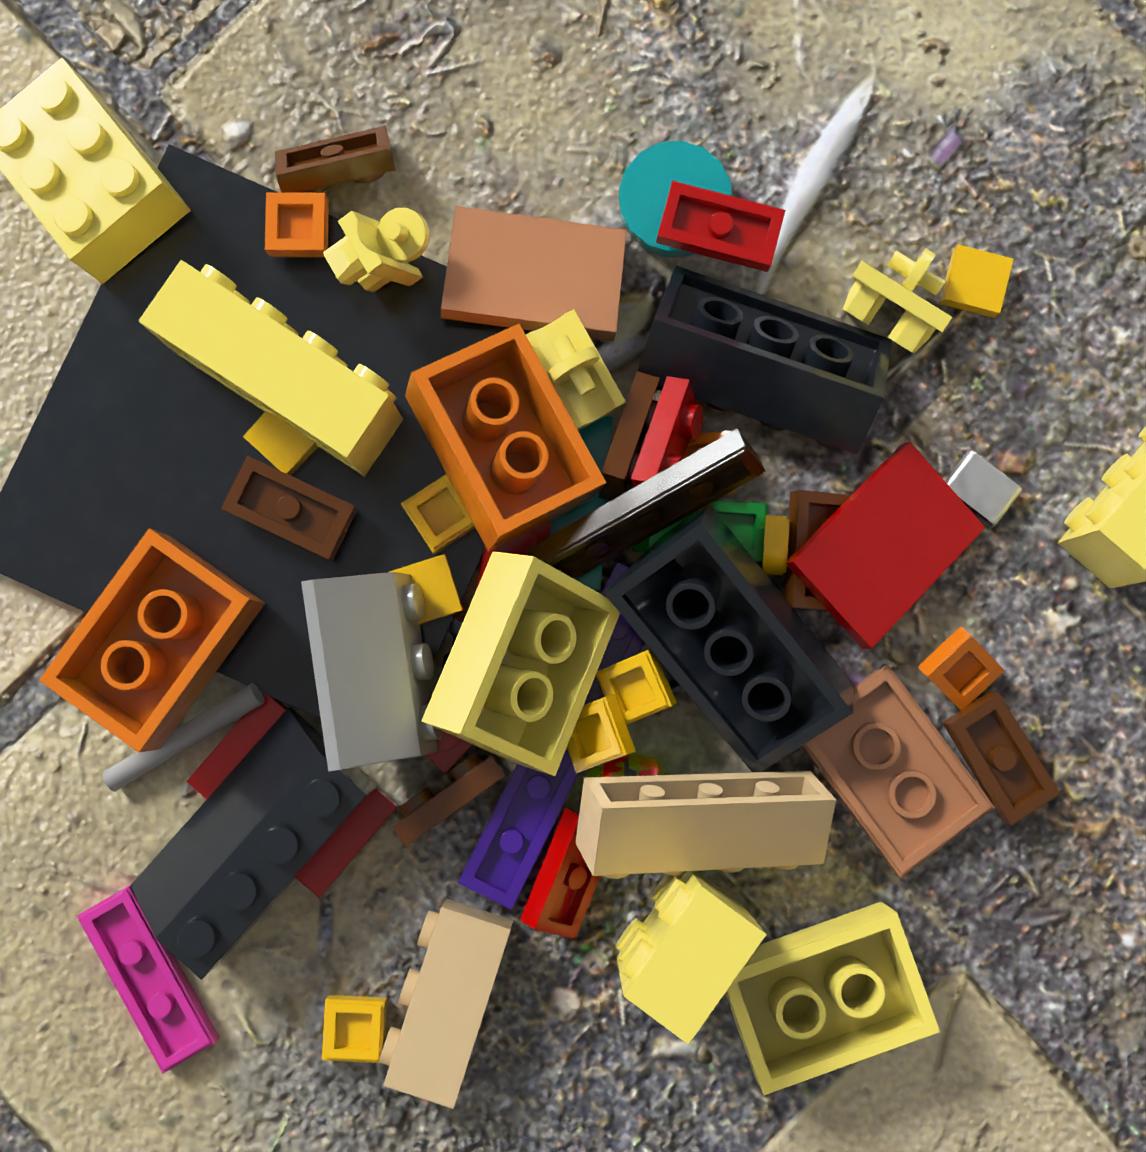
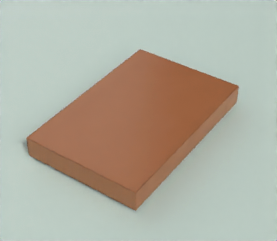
(532, 271)
(897, 774)

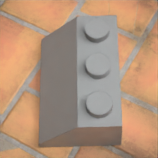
(370, 668)

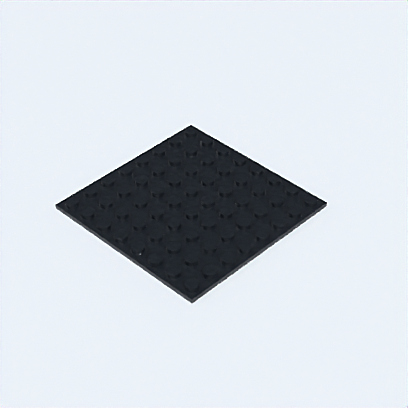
(157, 443)

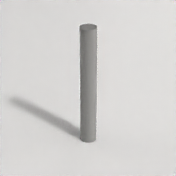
(185, 737)

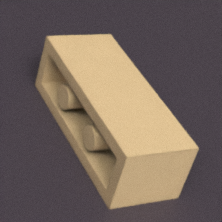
(445, 1002)

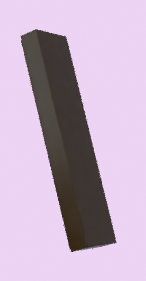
(651, 506)

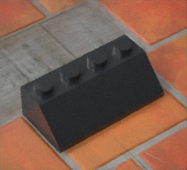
(768, 360)
(732, 641)
(247, 844)

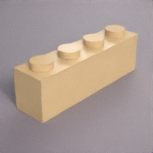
(703, 822)

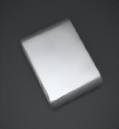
(983, 488)

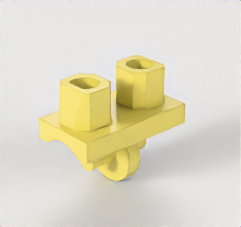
(379, 250)
(919, 317)
(576, 370)

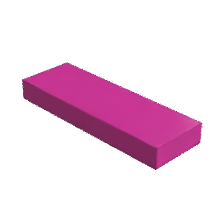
(148, 980)

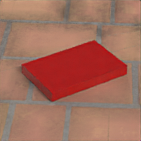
(885, 545)
(344, 844)

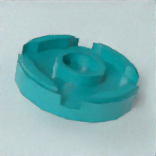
(648, 183)

